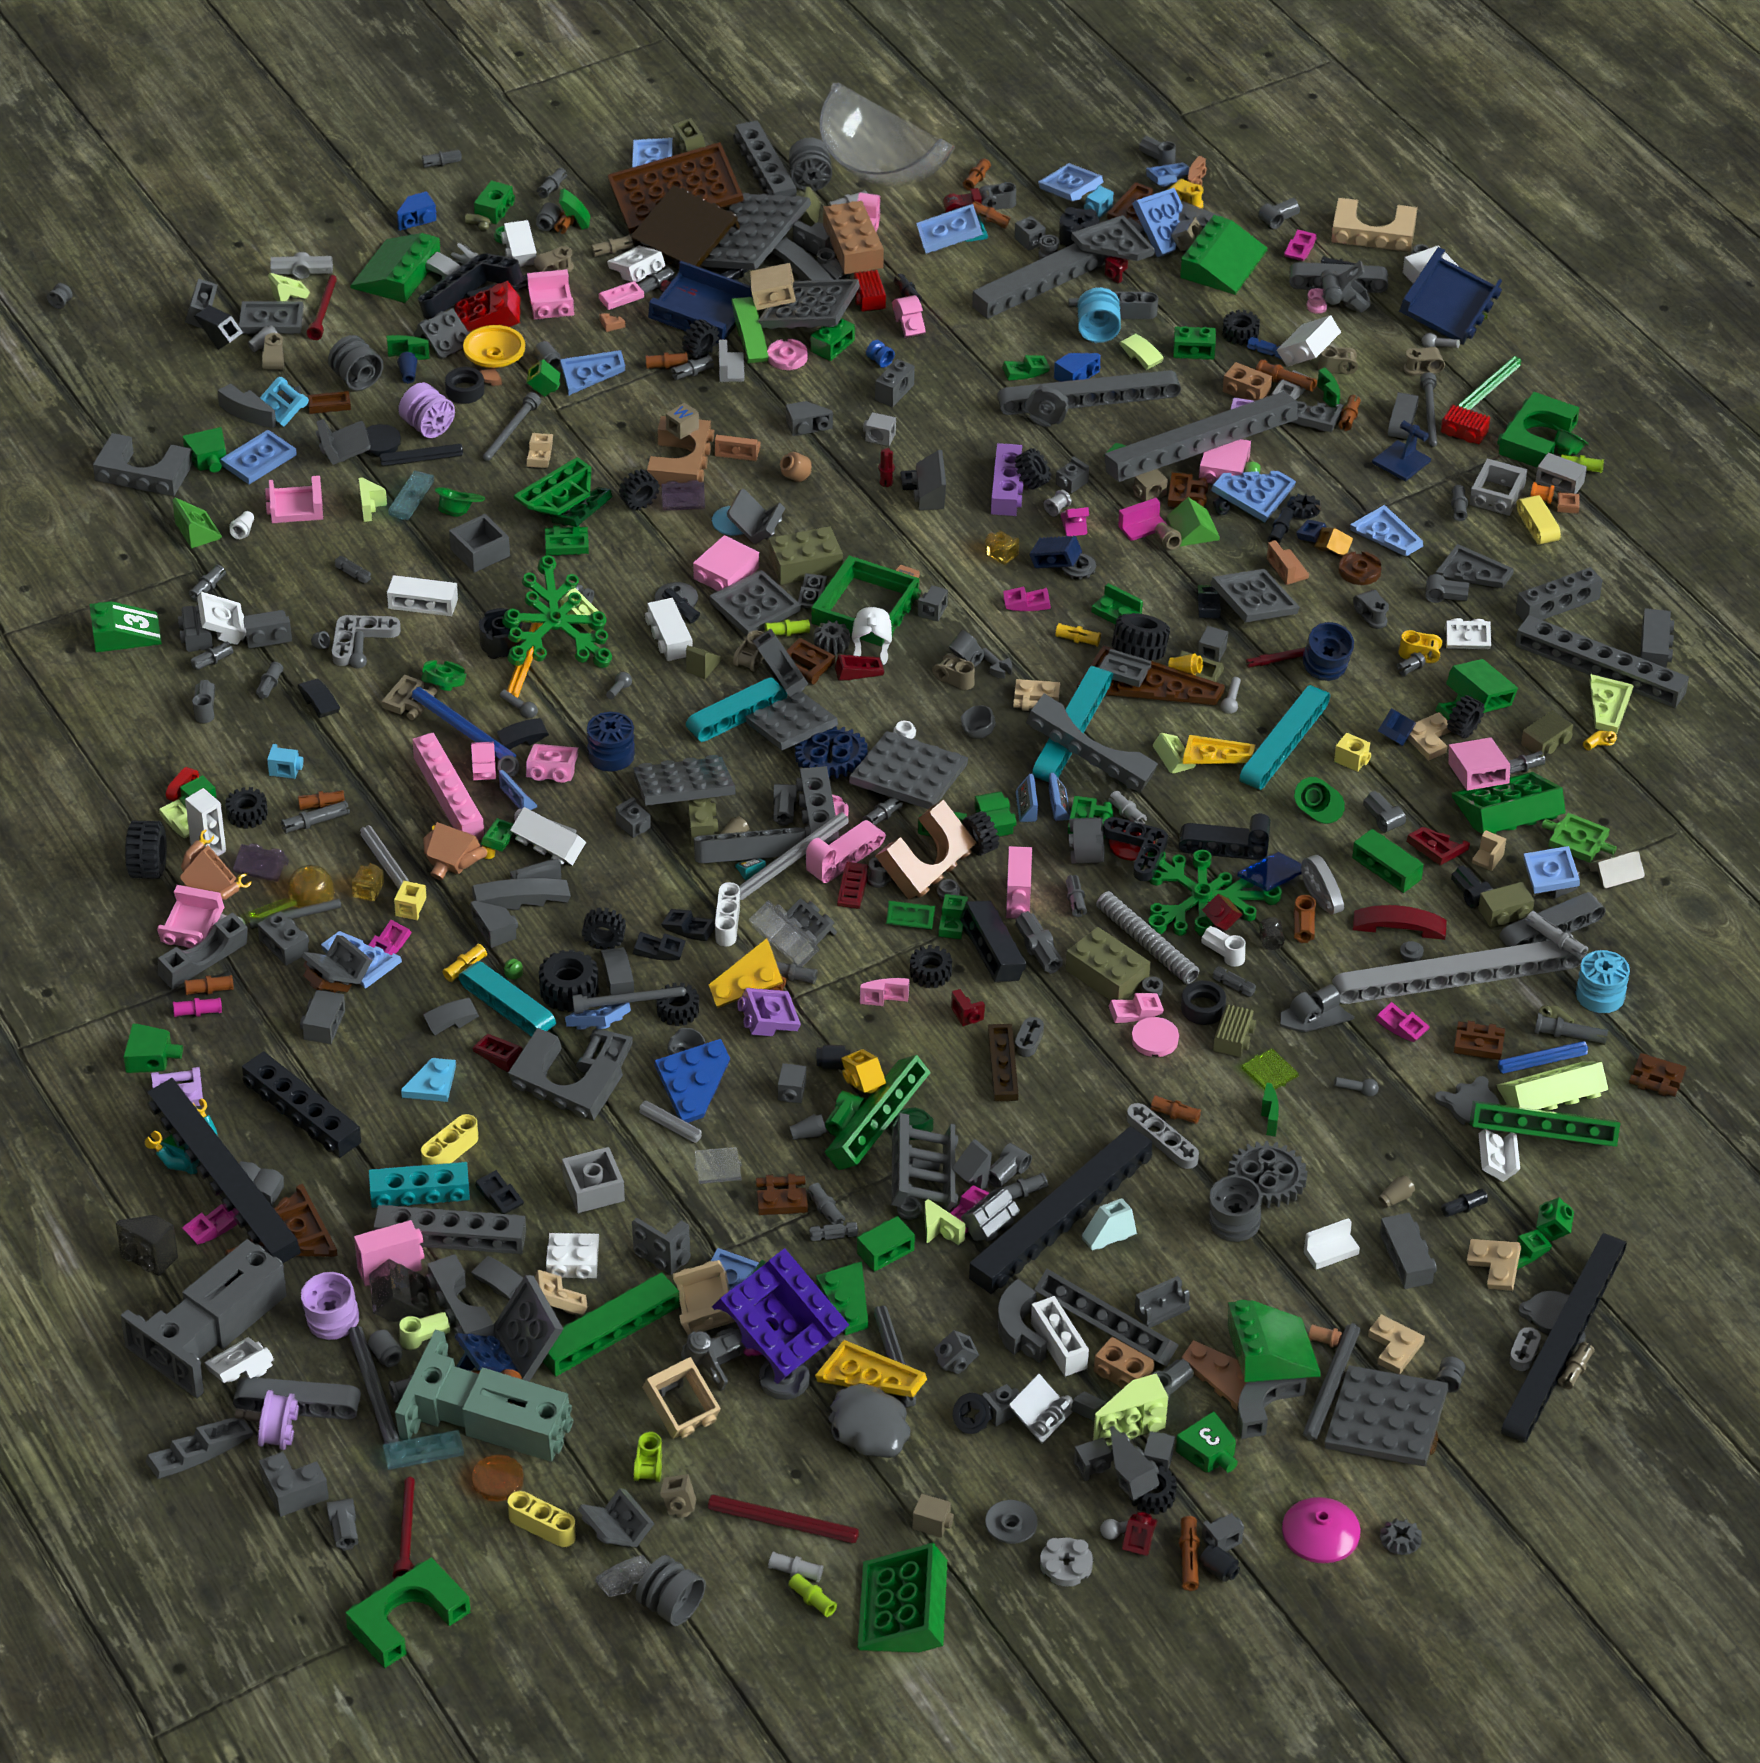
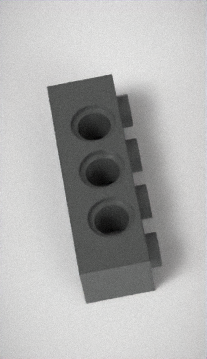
(1559, 595)
(816, 800)

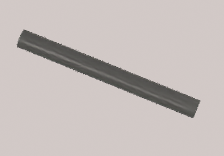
(303, 911)

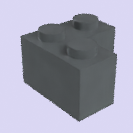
(291, 1488)

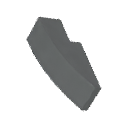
(246, 406)
(617, 971)

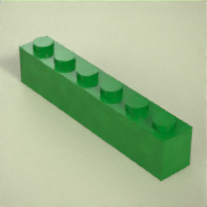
(877, 1112)
(1544, 1123)
(612, 1323)

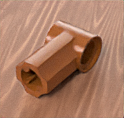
(1304, 918)

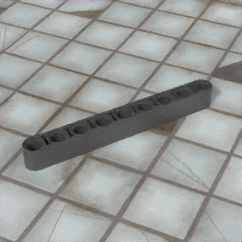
(1097, 391)

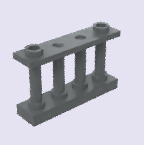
(903, 1170)

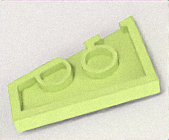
(1609, 702)

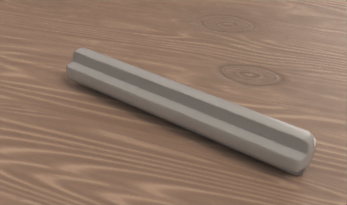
(383, 856)

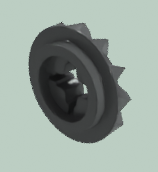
(1087, 567)
(1401, 1545)

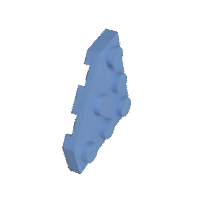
(1159, 219)
(1254, 491)

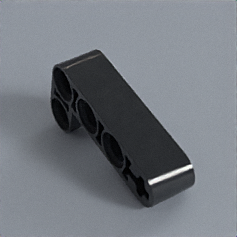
(1228, 841)

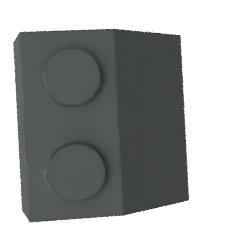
(930, 482)

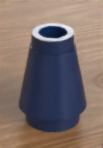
(407, 365)

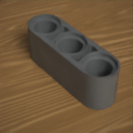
(1137, 305)
(1403, 410)

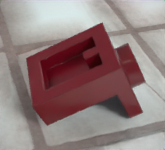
(1115, 267)
(964, 1010)
(1139, 1533)

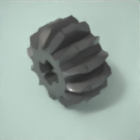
(832, 637)

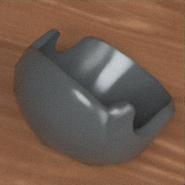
(978, 721)
(685, 1039)

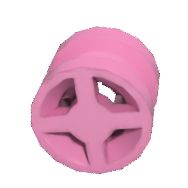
(1315, 302)

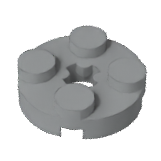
(1066, 1548)

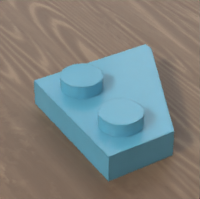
(432, 1081)

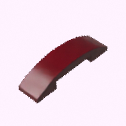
(1402, 918)

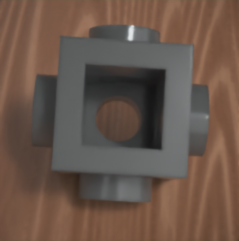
(956, 1352)

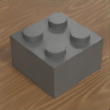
(479, 543)

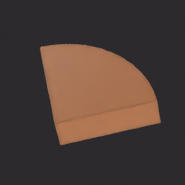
(611, 323)
(491, 376)

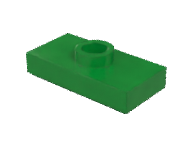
(498, 835)
(910, 914)

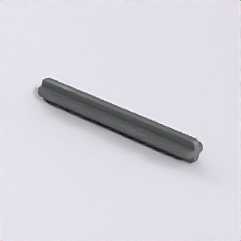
(891, 1343)

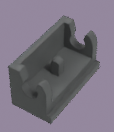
(1162, 1302)

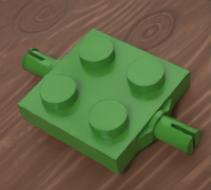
(1581, 836)

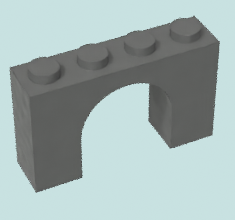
(160, 478)
(583, 1097)

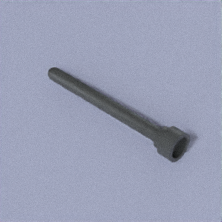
(1428, 383)
(530, 402)
(581, 1003)

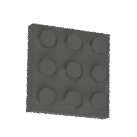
(1254, 595)
(754, 602)
(791, 720)
(527, 1327)

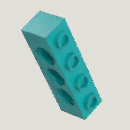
(419, 1184)

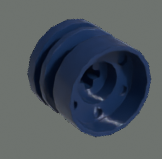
(1328, 651)
(610, 741)

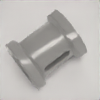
(1056, 503)

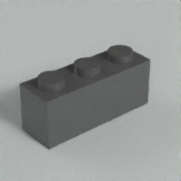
(1656, 637)
(1407, 1250)

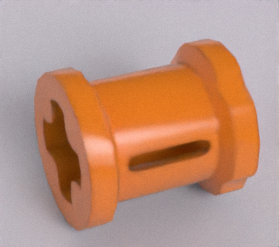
(1544, 492)

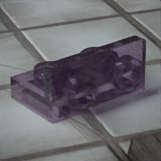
(683, 495)
(260, 862)

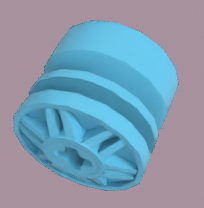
(1099, 315)
(1602, 981)

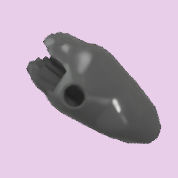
(869, 1421)

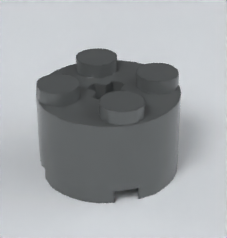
(1086, 840)

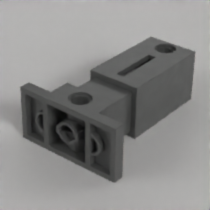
(211, 1314)

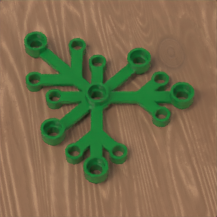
(583, 641)
(1202, 894)

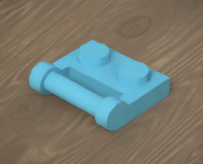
(283, 410)

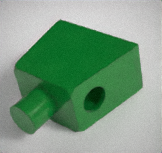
(206, 448)
(149, 1049)

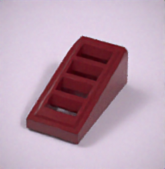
(856, 667)
(853, 872)
(501, 1053)

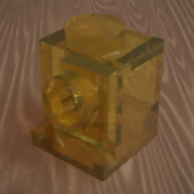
(1001, 547)
(368, 876)

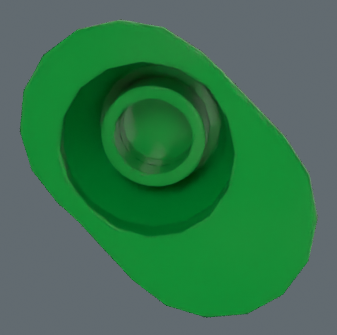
(1568, 443)
(455, 502)
(1319, 800)

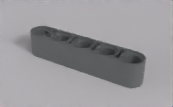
(1308, 276)
(746, 844)
(1566, 916)
(313, 1398)

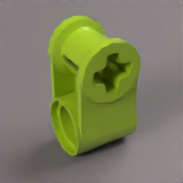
(648, 1461)

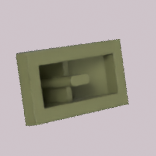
(701, 662)

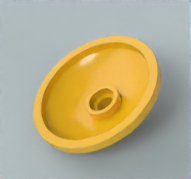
(494, 346)

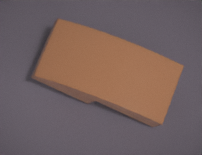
(1197, 171)

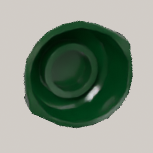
(918, 1119)

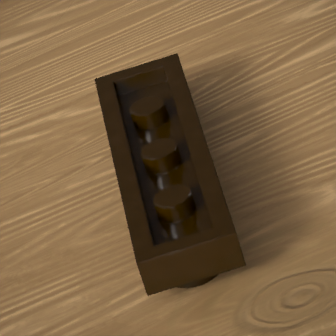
(1003, 1062)

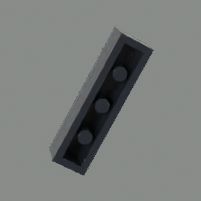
(992, 941)

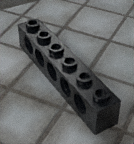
(301, 1104)

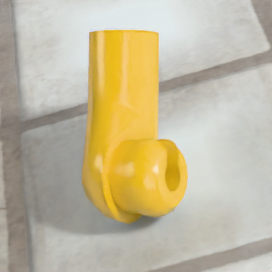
(1600, 738)

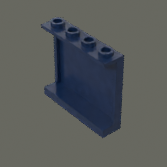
(1449, 298)
(710, 303)

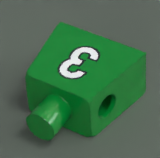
(1208, 1444)

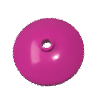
(1321, 1539)

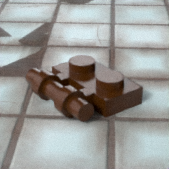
(1181, 488)
(1479, 1040)
(1657, 1075)
(781, 1201)

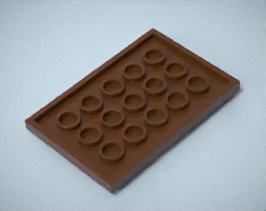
(699, 171)

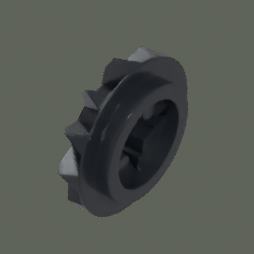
(1311, 510)
(963, 1407)

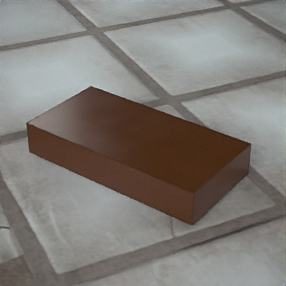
(329, 402)

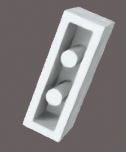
(422, 595)
(668, 628)
(206, 814)
(547, 837)
(1061, 1336)

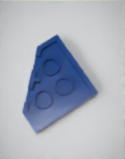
(693, 1078)

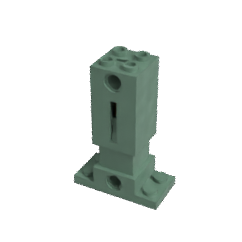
(487, 1404)

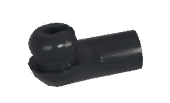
(1220, 505)

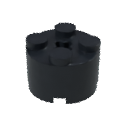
(1075, 220)
(494, 634)

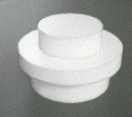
(905, 729)

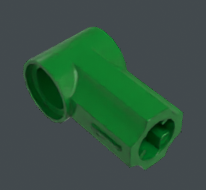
(845, 1108)

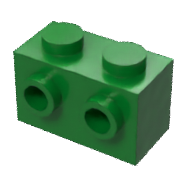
(831, 341)
(1194, 342)

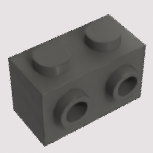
(283, 938)

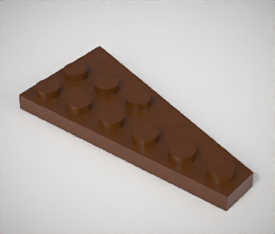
(1165, 684)

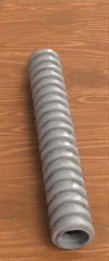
(1147, 937)

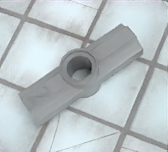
(302, 265)

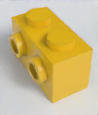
(863, 1071)

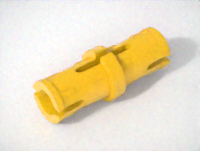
(1078, 634)
(463, 962)

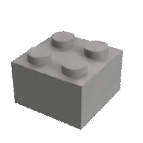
(593, 1180)

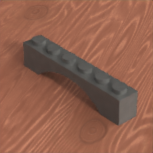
(1128, 767)

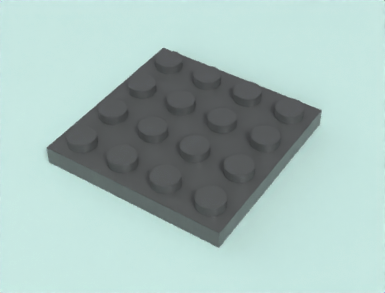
(815, 305)
(908, 770)
(683, 780)
(1386, 1415)

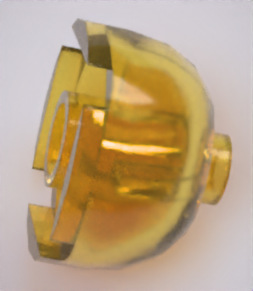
(310, 886)

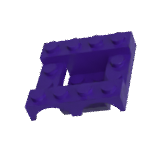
(796, 1308)

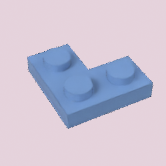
(1167, 174)
(600, 1018)

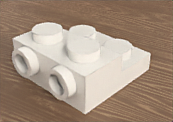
(637, 263)
(222, 616)
(573, 1255)
(243, 1357)

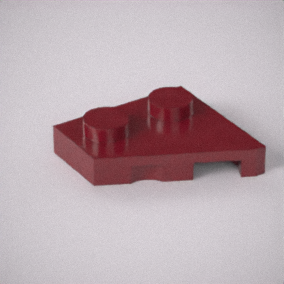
(1436, 845)

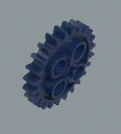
(847, 751)

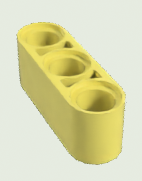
(1538, 519)
(451, 1141)
(541, 1519)

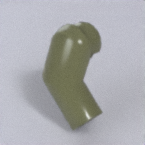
(482, 222)
(1555, 1012)

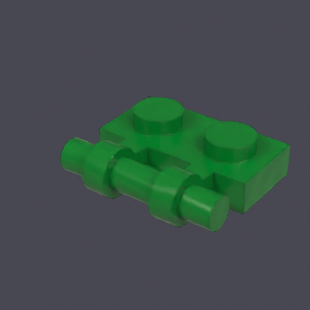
(566, 540)
(1087, 807)

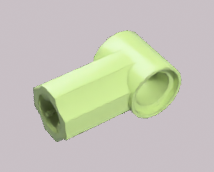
(415, 1330)

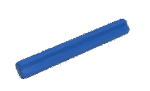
(1542, 1057)

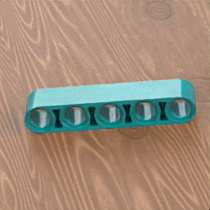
(734, 709)
(506, 998)

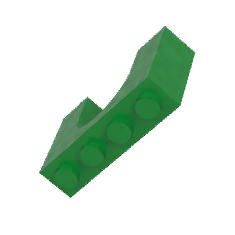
(1536, 412)
(422, 1584)

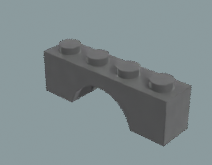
(224, 938)
(448, 1281)

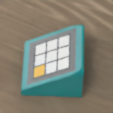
(750, 867)

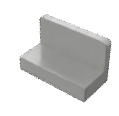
(730, 364)

